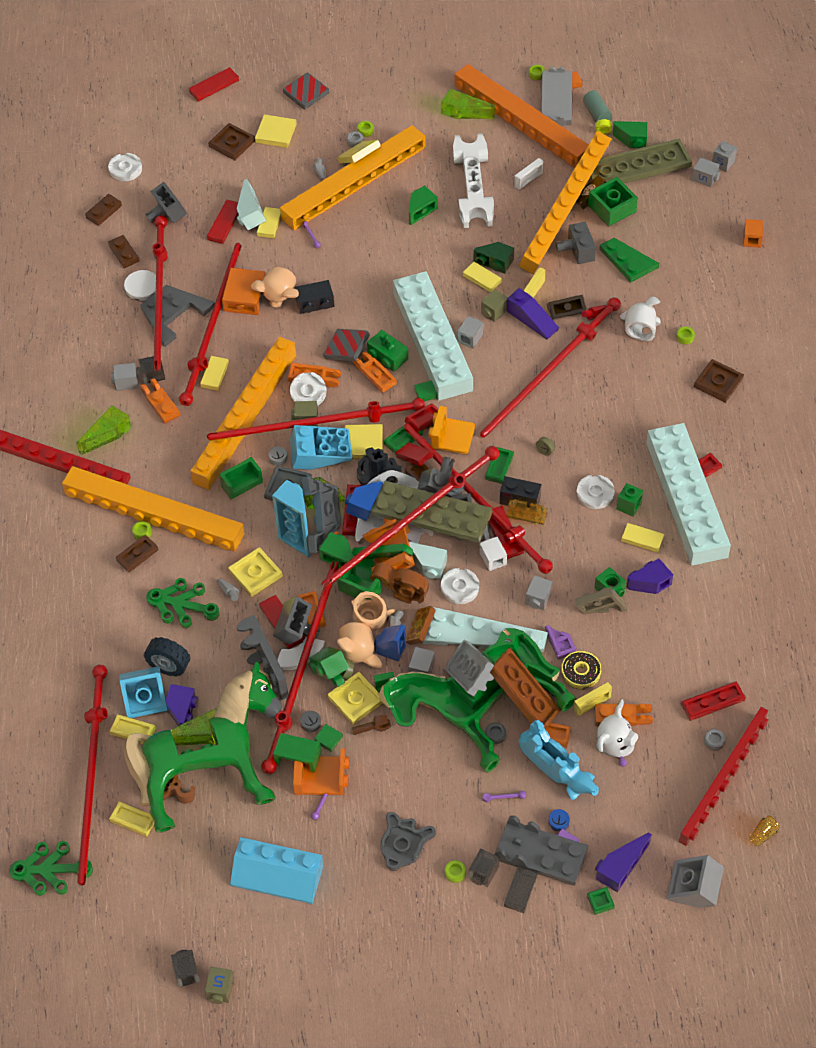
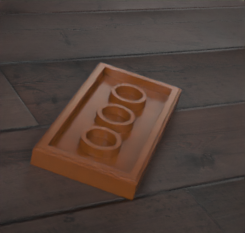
(524, 689)

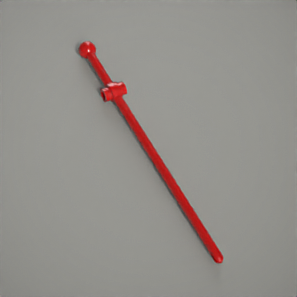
(160, 253)
(585, 331)
(200, 362)
(373, 411)
(491, 454)
(512, 534)
(95, 717)
(283, 717)

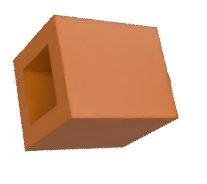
(752, 233)

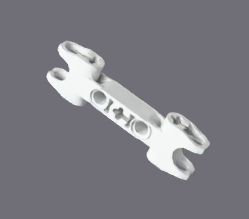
(475, 204)

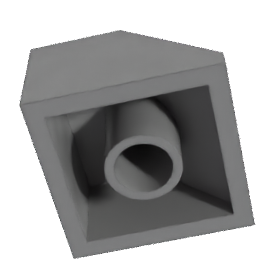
(696, 881)

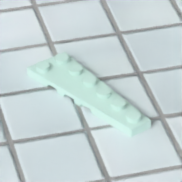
(454, 627)

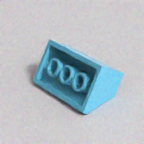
(291, 516)
(276, 870)

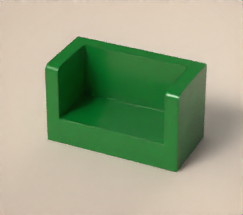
(241, 478)
(354, 585)
(298, 750)

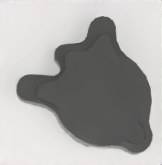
(403, 842)

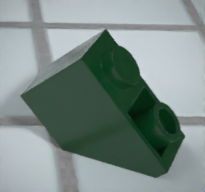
(495, 256)

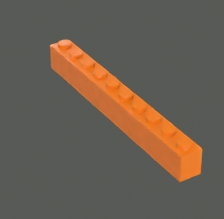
(521, 115)

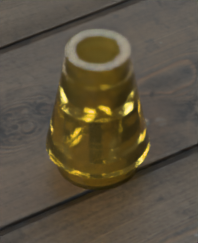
(765, 829)

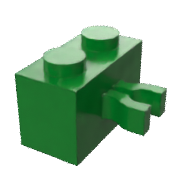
(387, 350)
(329, 665)

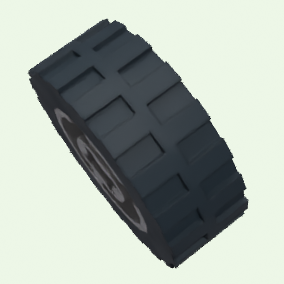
(167, 655)

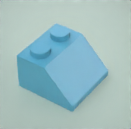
(143, 692)

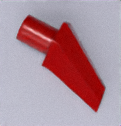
(593, 312)

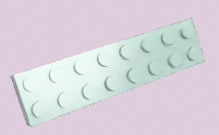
(433, 335)
(688, 494)

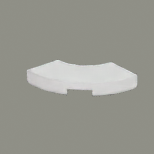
(289, 658)

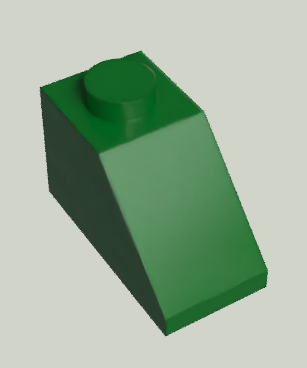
(631, 133)
(421, 204)
(336, 549)

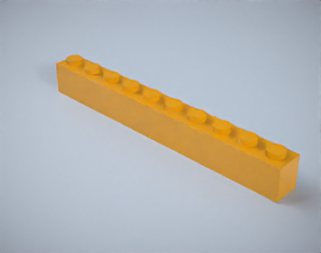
(352, 177)
(565, 202)
(244, 412)
(153, 509)

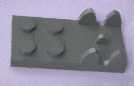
(263, 655)
(541, 851)

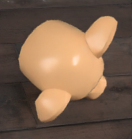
(277, 286)
(370, 612)
(358, 644)

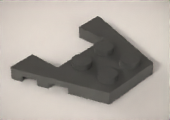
(173, 305)
(327, 510)

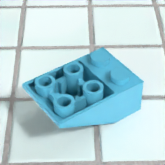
(319, 446)

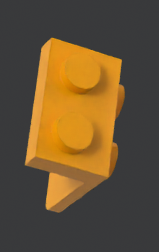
(450, 433)

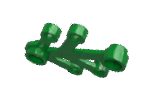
(180, 602)
(46, 868)

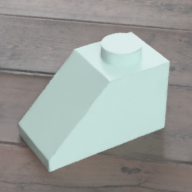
(429, 560)

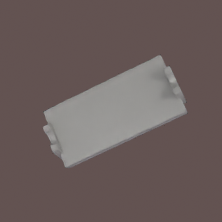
(557, 95)
(470, 668)

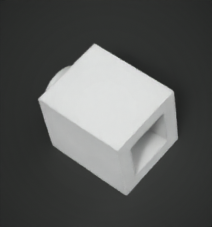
(493, 553)

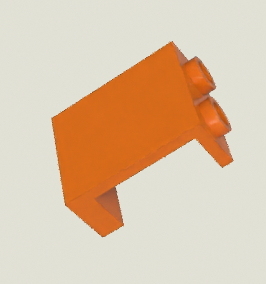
(238, 293)
(397, 562)
(327, 779)

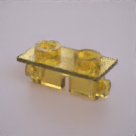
(535, 514)

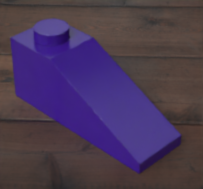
(529, 312)
(620, 863)

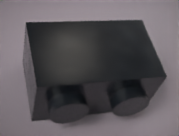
(314, 297)
(519, 490)

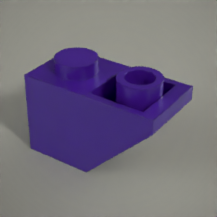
(651, 578)
(180, 703)

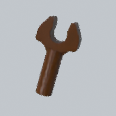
(379, 723)

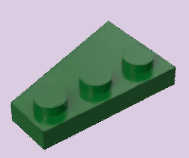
(627, 259)

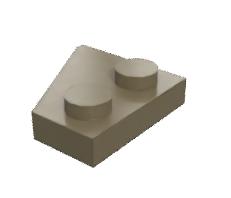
(600, 601)

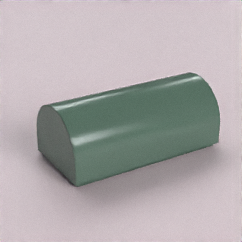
(596, 106)

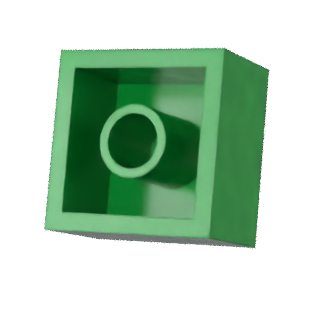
(612, 201)

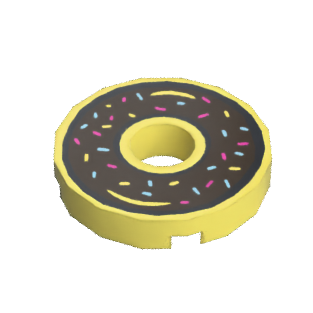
(585, 660)

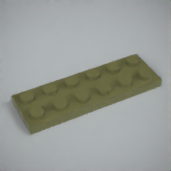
(644, 162)
(445, 516)

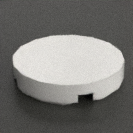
(125, 167)
(140, 285)
(308, 388)
(595, 491)
(459, 586)

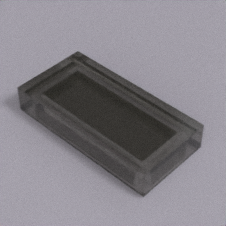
(520, 889)

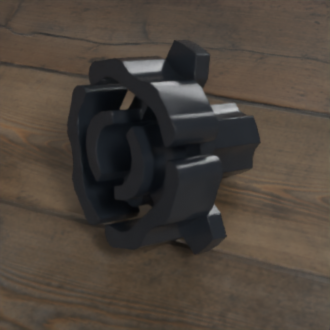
(374, 464)

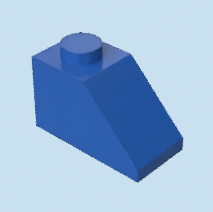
(362, 500)
(391, 642)

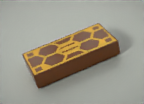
(420, 625)

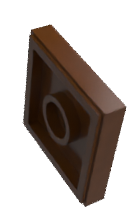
(232, 141)
(718, 380)

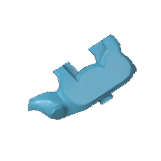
(555, 761)

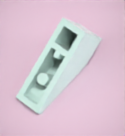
(249, 208)

